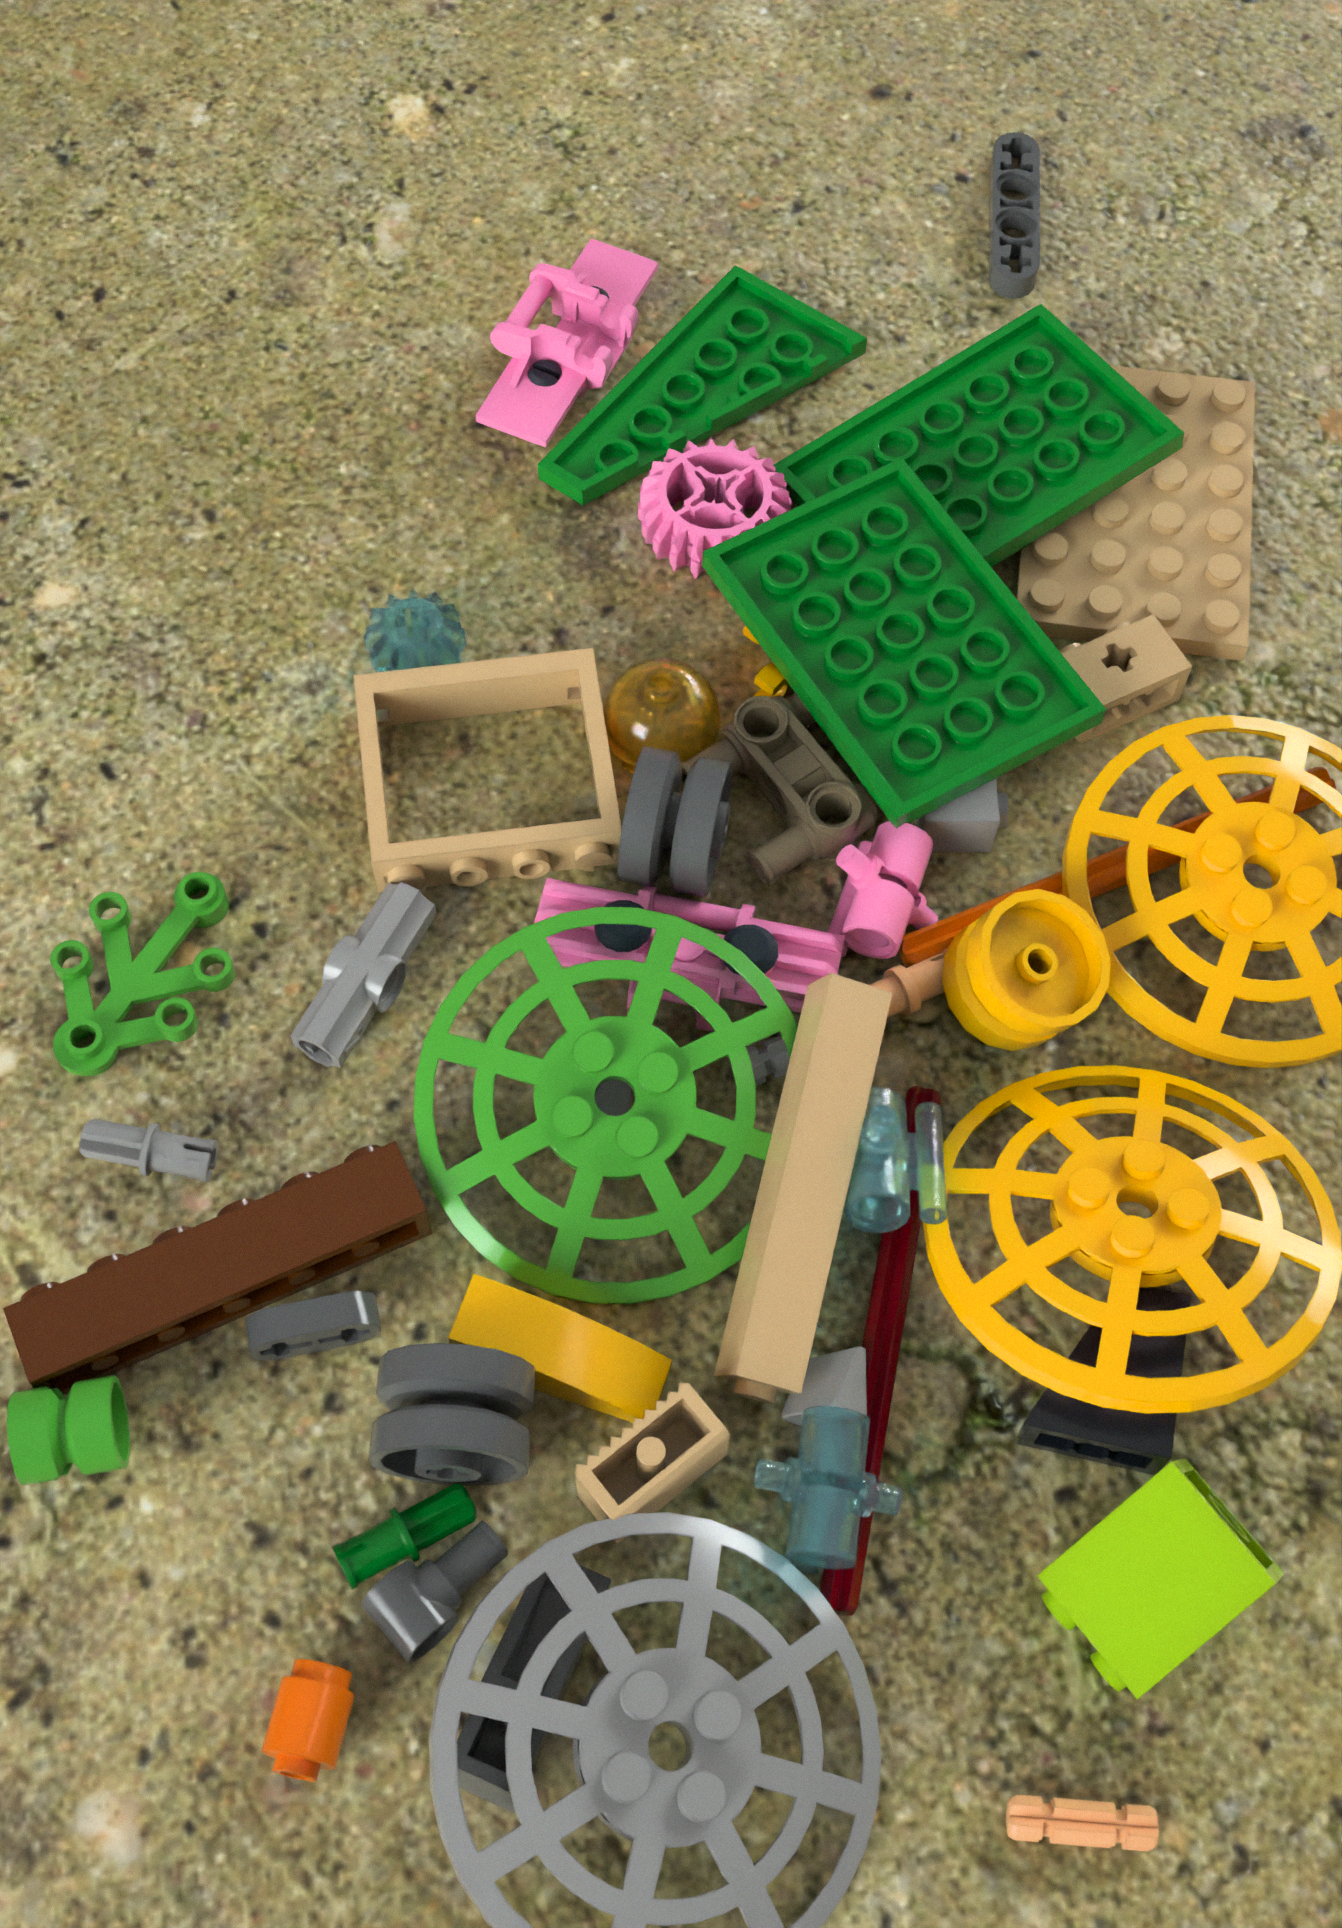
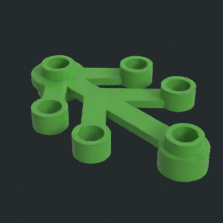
(139, 979)

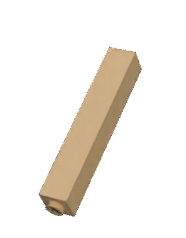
(803, 1189)

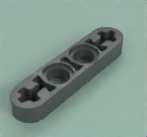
(1014, 214)

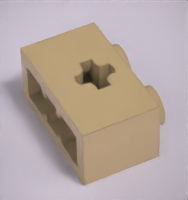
(1130, 671)

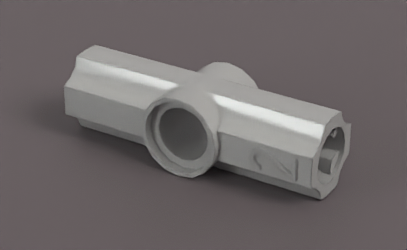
(364, 975)

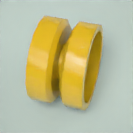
(1026, 970)

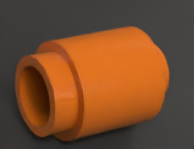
(309, 1720)

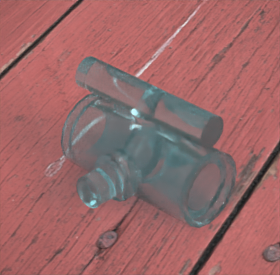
(894, 1162)
(828, 1488)

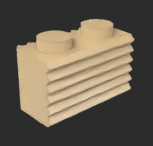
(653, 1458)

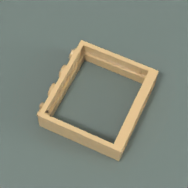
(480, 690)

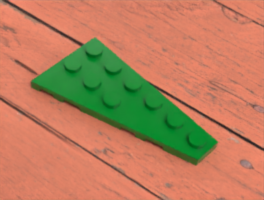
(712, 369)

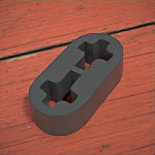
(312, 1325)

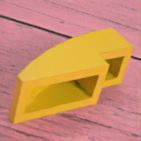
(569, 1351)

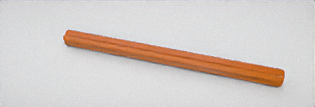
(1103, 875)

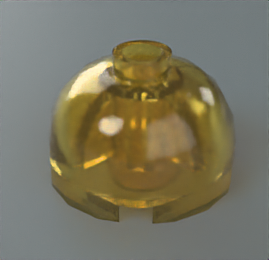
(660, 707)

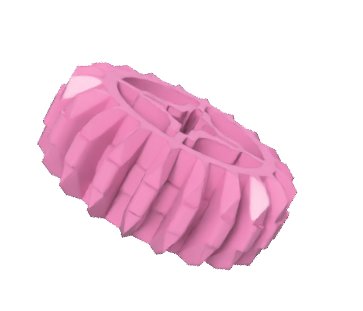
(715, 490)

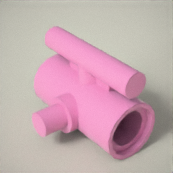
(883, 890)

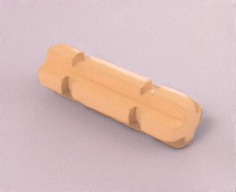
(1082, 1822)

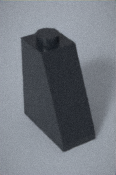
(1113, 1435)

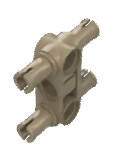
(796, 781)

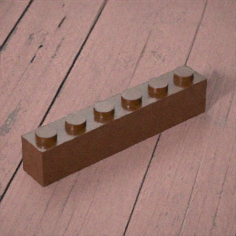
(218, 1269)

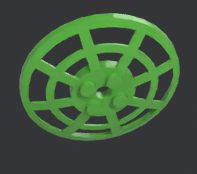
(567, 1111)

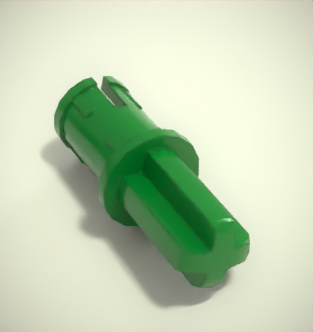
(405, 1534)

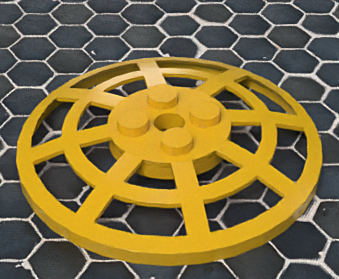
(1218, 891)
(1133, 1248)

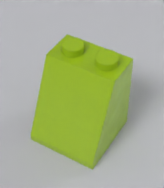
(1157, 1578)

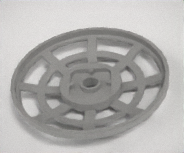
(614, 1727)

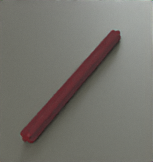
(882, 1346)

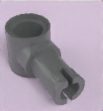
(419, 1603)

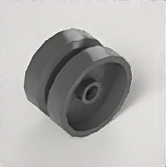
(666, 820)
(453, 1414)

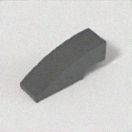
(482, 1739)

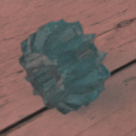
(414, 633)

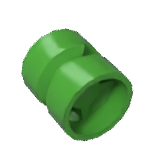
(55, 1431)

